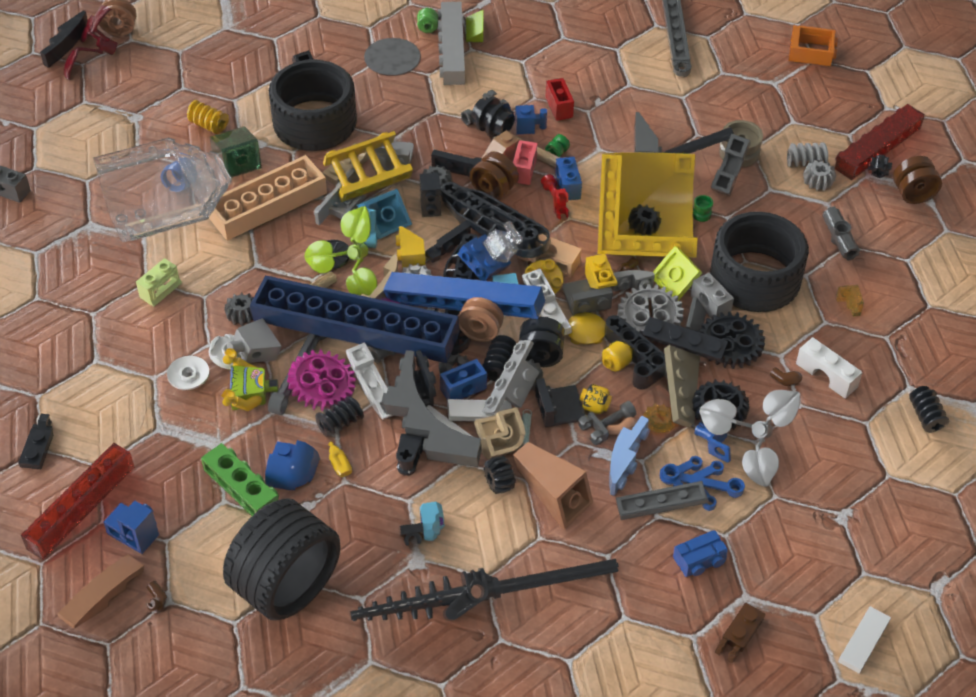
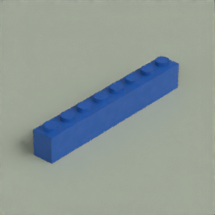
(452, 293)

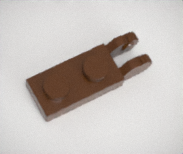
(741, 631)

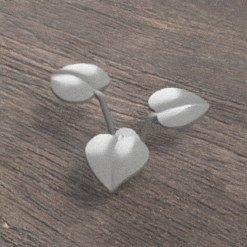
(760, 463)

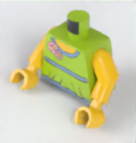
(247, 384)

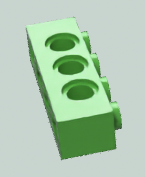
(229, 479)

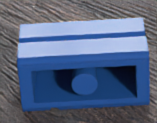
(700, 554)

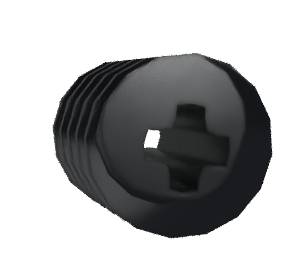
(497, 356)
(928, 409)
(338, 414)

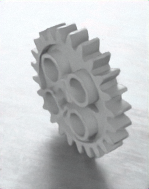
(664, 307)

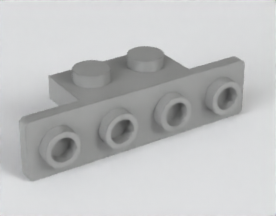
(332, 203)
(514, 381)

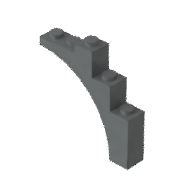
(440, 441)

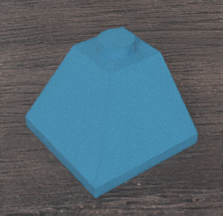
(389, 212)

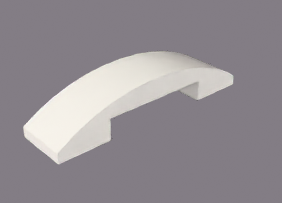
(368, 377)

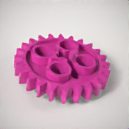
(320, 379)

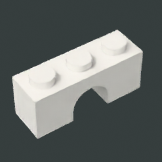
(842, 375)

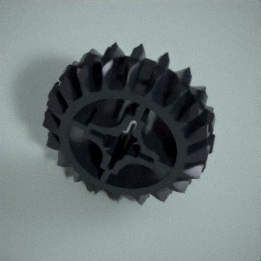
(724, 391)

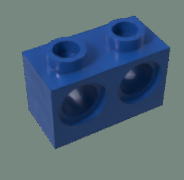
(568, 177)

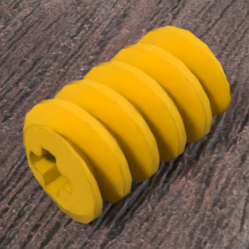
(207, 117)

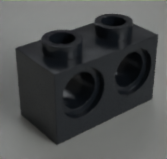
(430, 194)

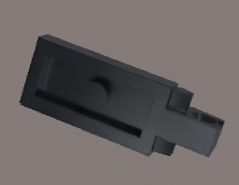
(448, 242)
(37, 443)

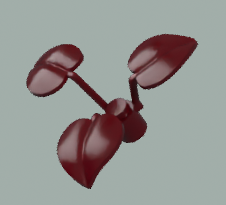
(104, 43)

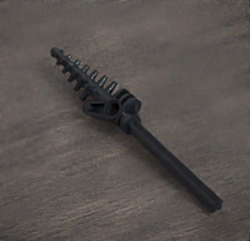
(460, 599)

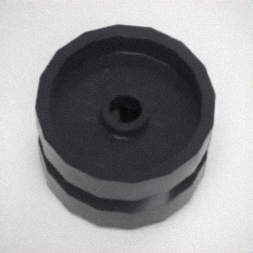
(547, 338)

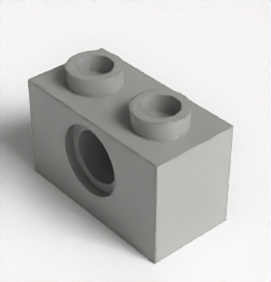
(712, 295)

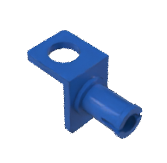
(714, 442)

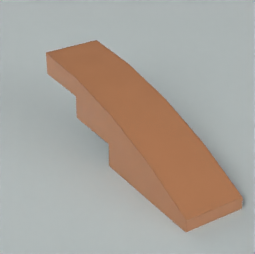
(99, 591)

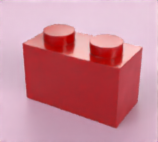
(559, 99)

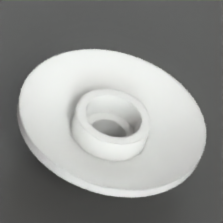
(186, 366)

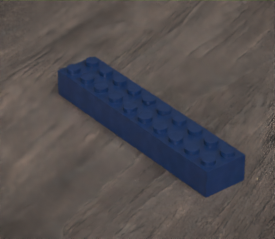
(355, 318)

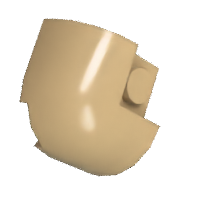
(501, 433)

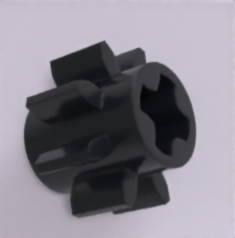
(880, 166)

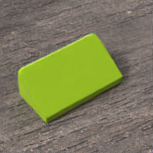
(474, 27)

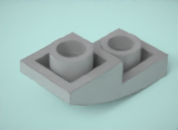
(633, 279)

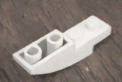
(551, 308)

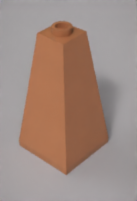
(556, 482)

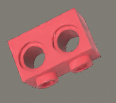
(525, 160)

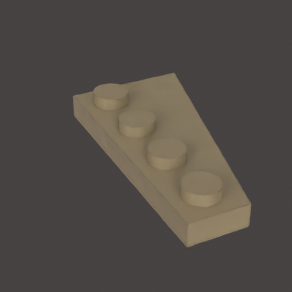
(682, 381)

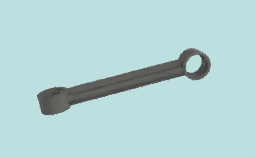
(279, 400)

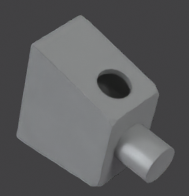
(255, 342)

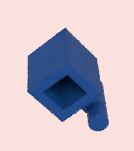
(526, 119)

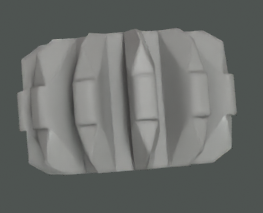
(819, 175)

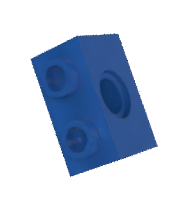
(463, 380)

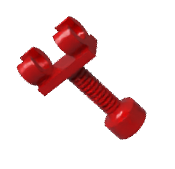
(560, 196)

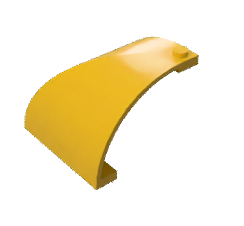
(653, 180)

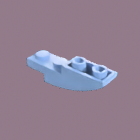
(624, 454)

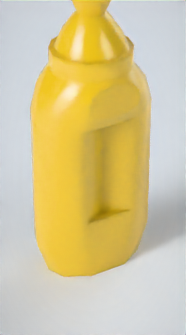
(339, 461)

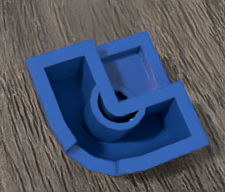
(291, 465)

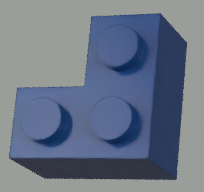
(133, 525)

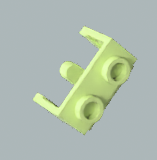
(155, 280)

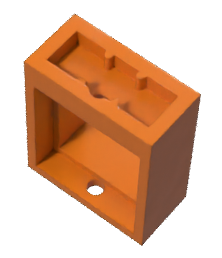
(812, 36)

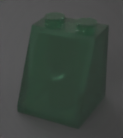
(237, 151)

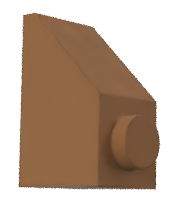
(505, 144)

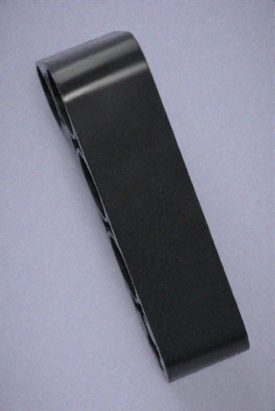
(648, 358)

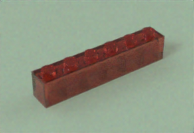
(879, 141)
(77, 501)

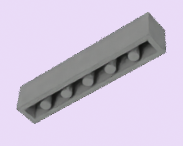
(452, 43)

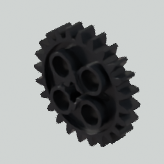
(743, 338)

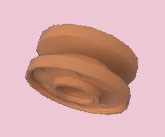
(120, 19)
(480, 319)

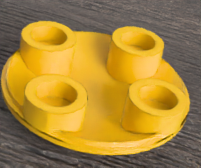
(551, 272)
(586, 328)

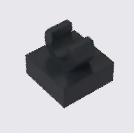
(411, 530)

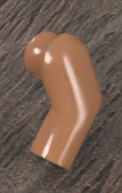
(629, 423)

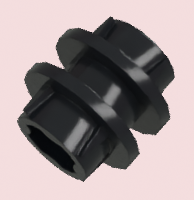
(493, 116)

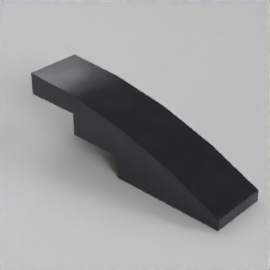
(65, 40)

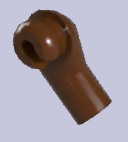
(629, 265)
(787, 378)
(159, 597)

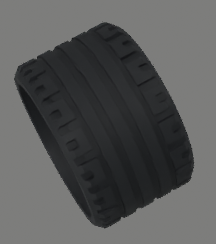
(313, 82)
(766, 235)
(281, 559)

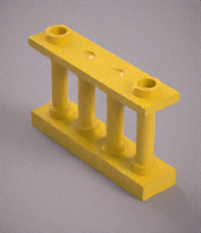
(365, 184)

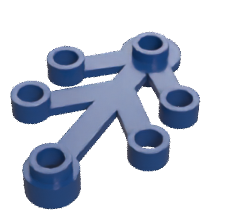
(679, 476)

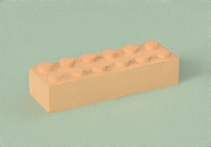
(268, 197)

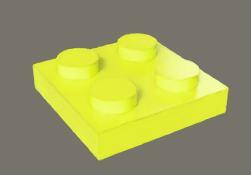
(676, 273)

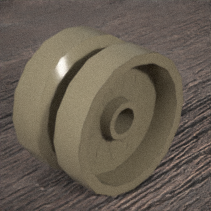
(749, 131)

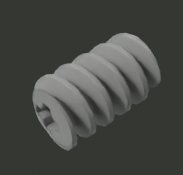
(807, 153)

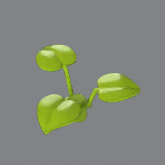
(320, 253)

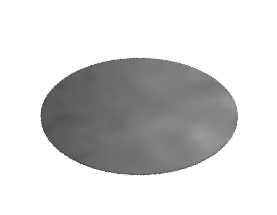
(392, 56)

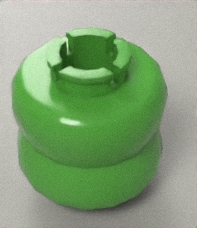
(427, 20)

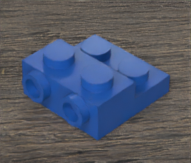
(480, 260)

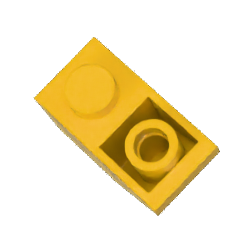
(411, 248)
(599, 272)

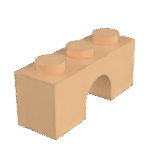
(564, 255)

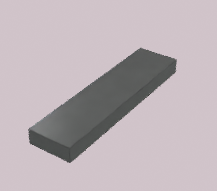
(661, 500)

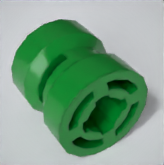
(558, 145)
(702, 208)

